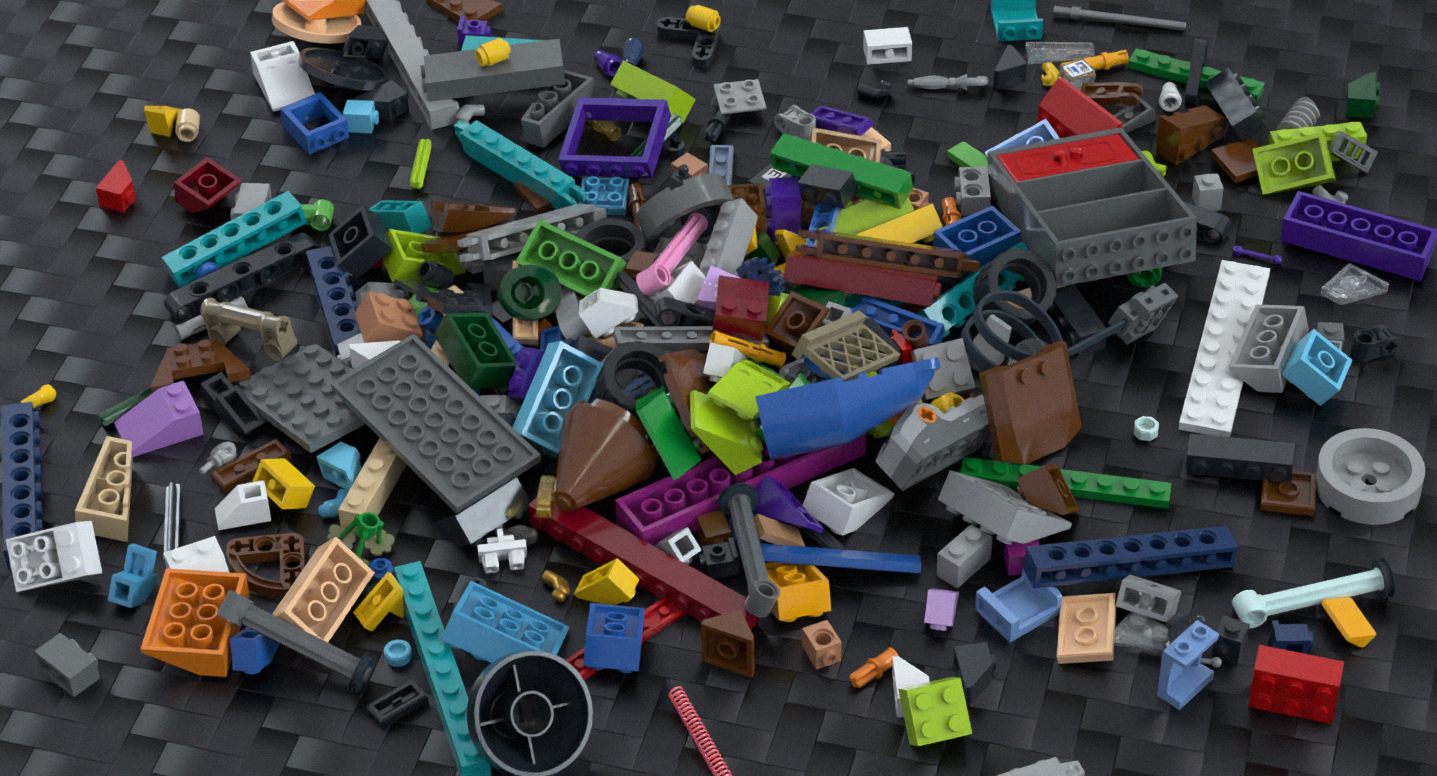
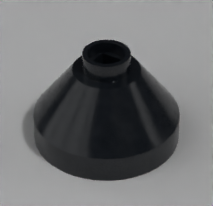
(551, 707)

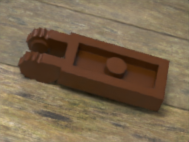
(1113, 93)

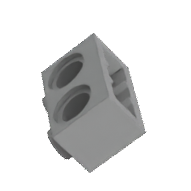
(973, 190)

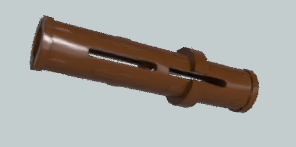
(636, 200)

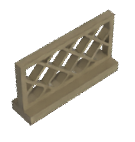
(834, 335)

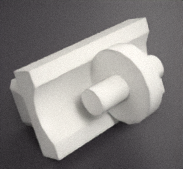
(500, 549)

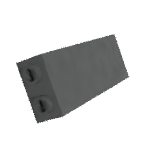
(460, 74)

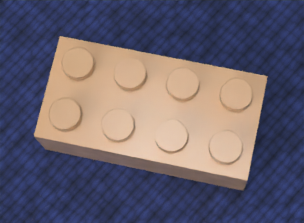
(325, 590)

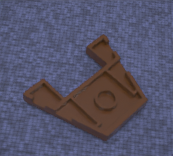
(198, 359)

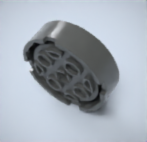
(663, 212)

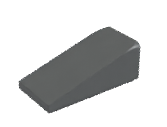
(1136, 116)

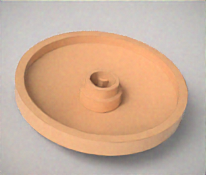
(319, 30)

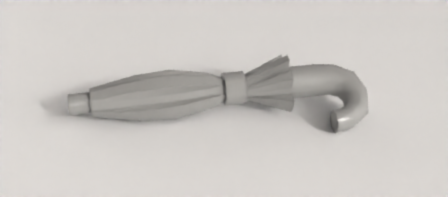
(937, 82)

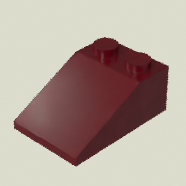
(741, 307)

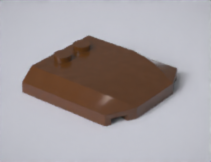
(683, 376)
(1031, 405)

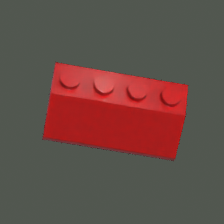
(1073, 112)

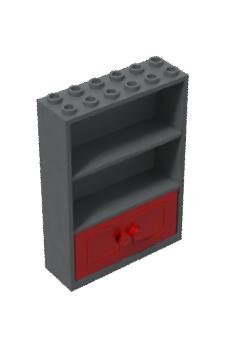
(1092, 206)

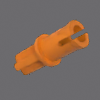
(873, 668)

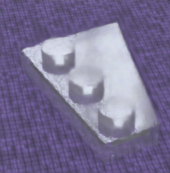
(1057, 51)

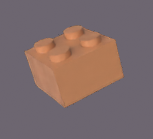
(386, 318)

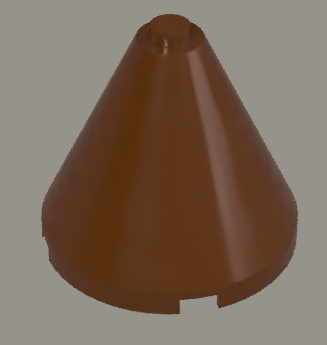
(600, 454)

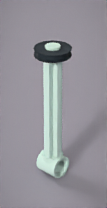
(1255, 608)

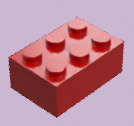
(1295, 684)

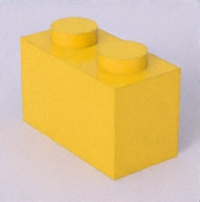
(284, 483)

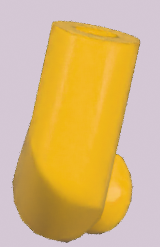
(44, 395)

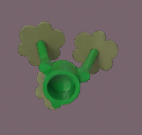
(368, 530)

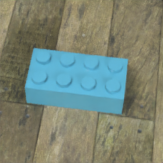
(558, 384)

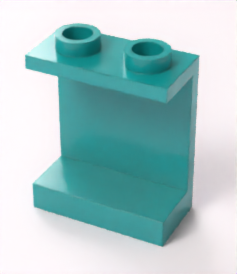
(1016, 20)

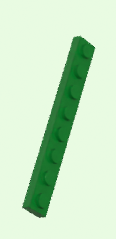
(1080, 483)

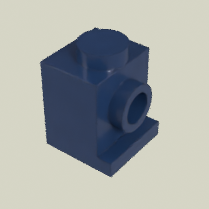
(1291, 637)

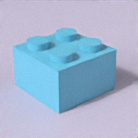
(1317, 367)

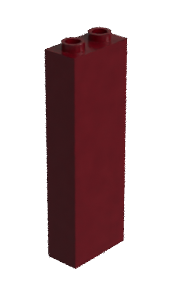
(862, 279)

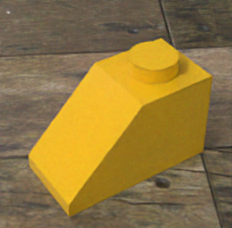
(608, 584)

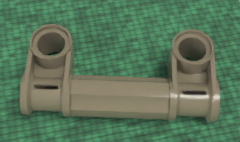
(226, 319)

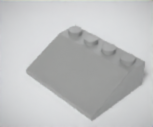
(998, 509)

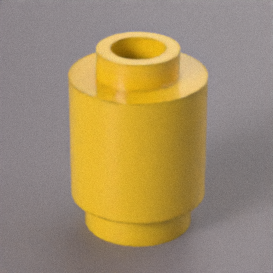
(703, 18)
(492, 52)

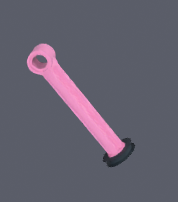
(694, 226)

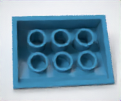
(497, 626)

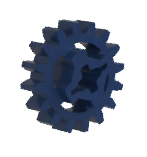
(761, 271)

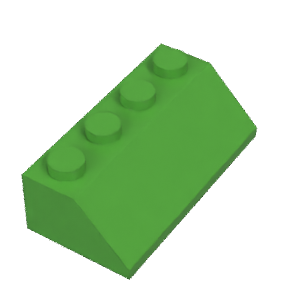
(573, 260)

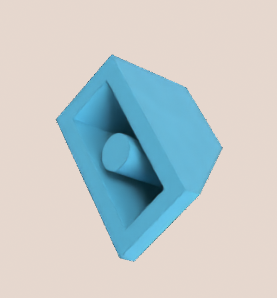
(340, 465)

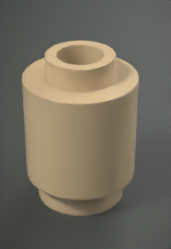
(187, 124)

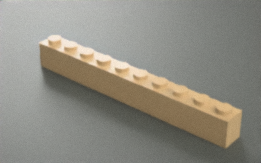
(377, 475)

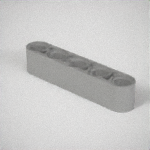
(568, 314)

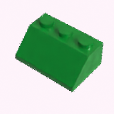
(668, 432)

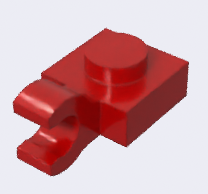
(904, 346)

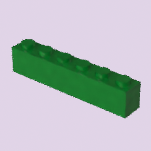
(873, 179)

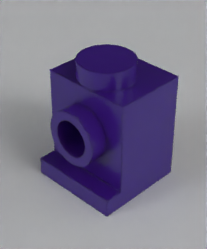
(472, 28)

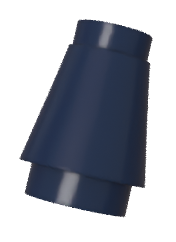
(632, 51)

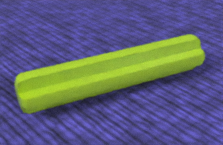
(420, 163)

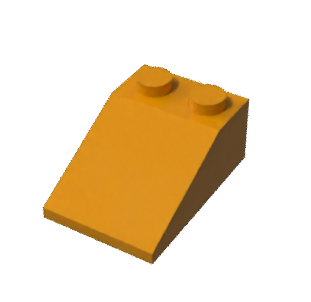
(802, 590)

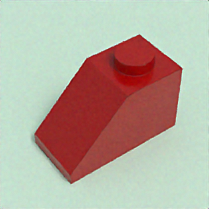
(116, 189)

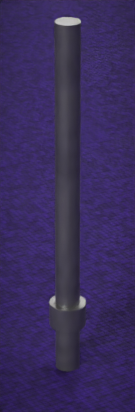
(1076, 13)

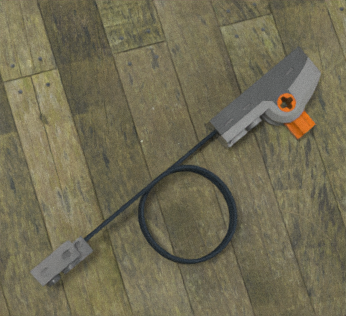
(931, 440)

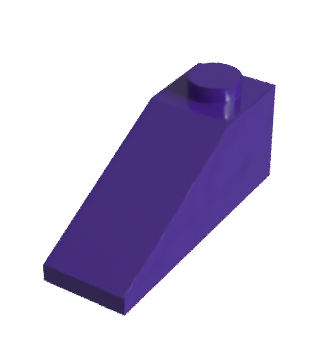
(781, 505)

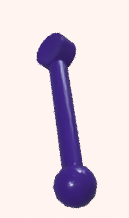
(1238, 250)

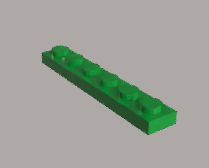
(1179, 70)

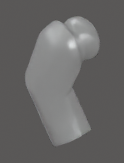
(1339, 197)

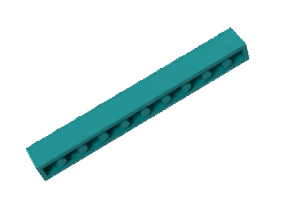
(439, 668)

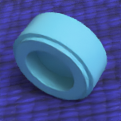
(397, 653)

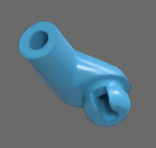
(331, 507)

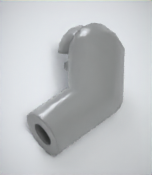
(467, 111)

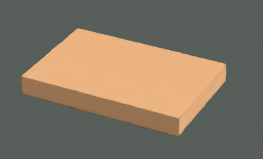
(1086, 628)

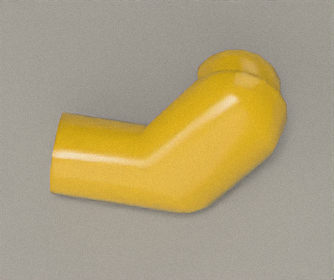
(1052, 74)

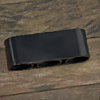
(1210, 225)

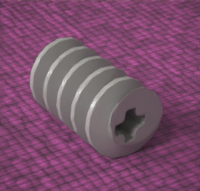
(1302, 114)

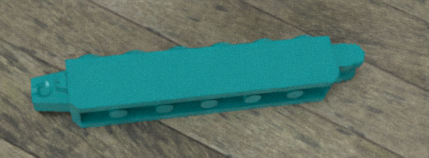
(518, 164)

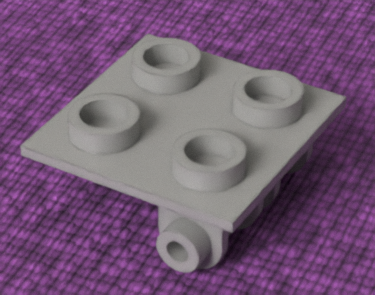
(739, 96)

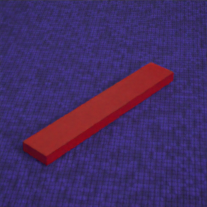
(655, 619)

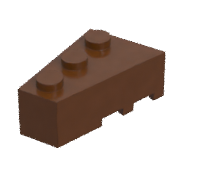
(1188, 133)

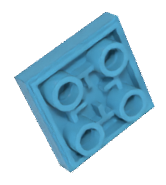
(607, 193)

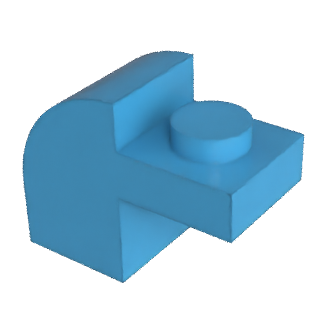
(137, 580)

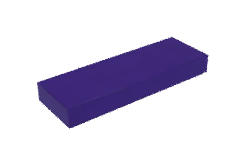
(841, 121)

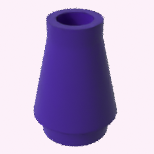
(608, 62)

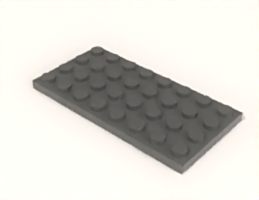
(435, 423)

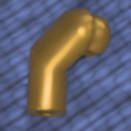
(559, 583)

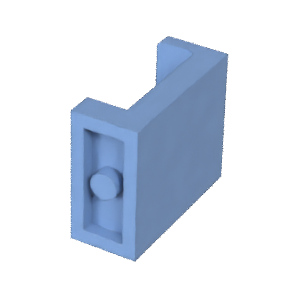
(1018, 607)
(1181, 665)

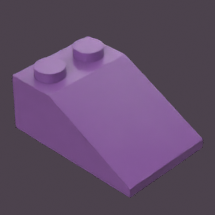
(161, 420)

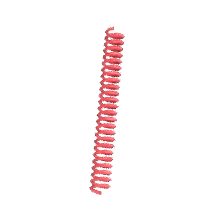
(689, 728)

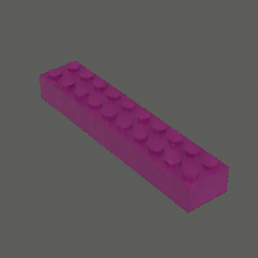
(675, 504)

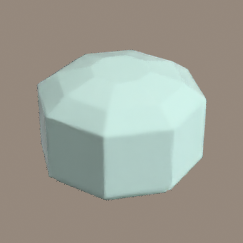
(1146, 428)

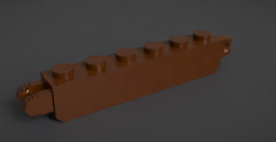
(887, 253)

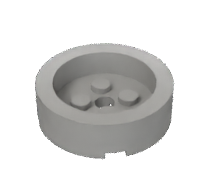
(1383, 460)

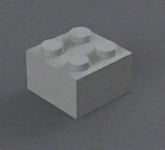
(954, 369)

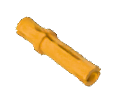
(1106, 60)
(757, 352)

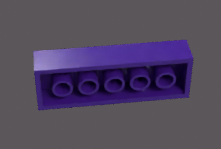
(1359, 235)

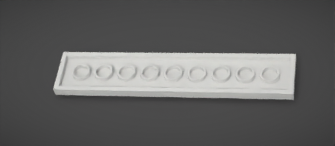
(1213, 388)

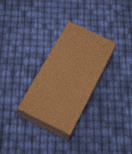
(777, 532)

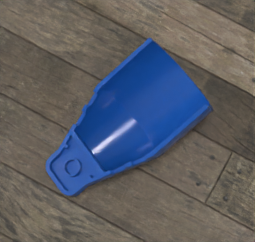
(839, 411)

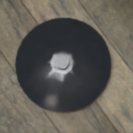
(340, 70)

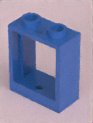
(309, 109)

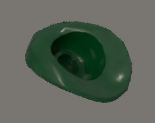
(529, 292)

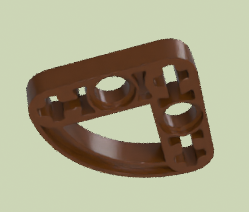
(280, 552)

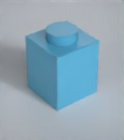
(360, 116)

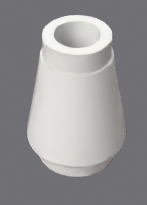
(1170, 97)

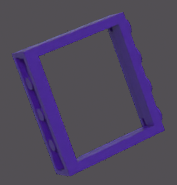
(615, 110)

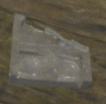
(1353, 285)
(1141, 634)

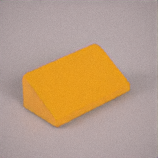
(1349, 620)

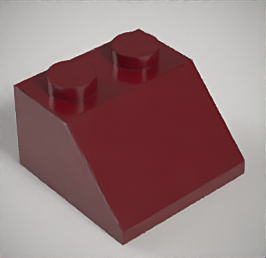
(204, 185)

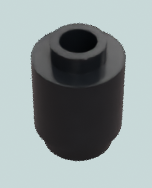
(435, 275)

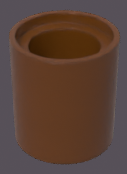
(913, 327)

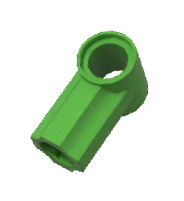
(319, 214)

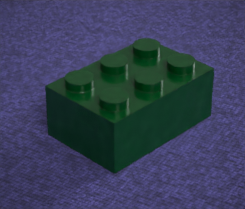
(476, 350)

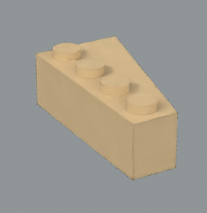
(108, 491)

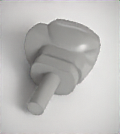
(220, 456)

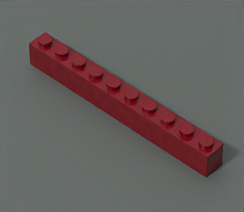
(656, 569)

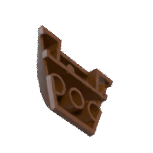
(465, 217)

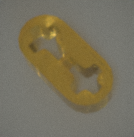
(545, 497)

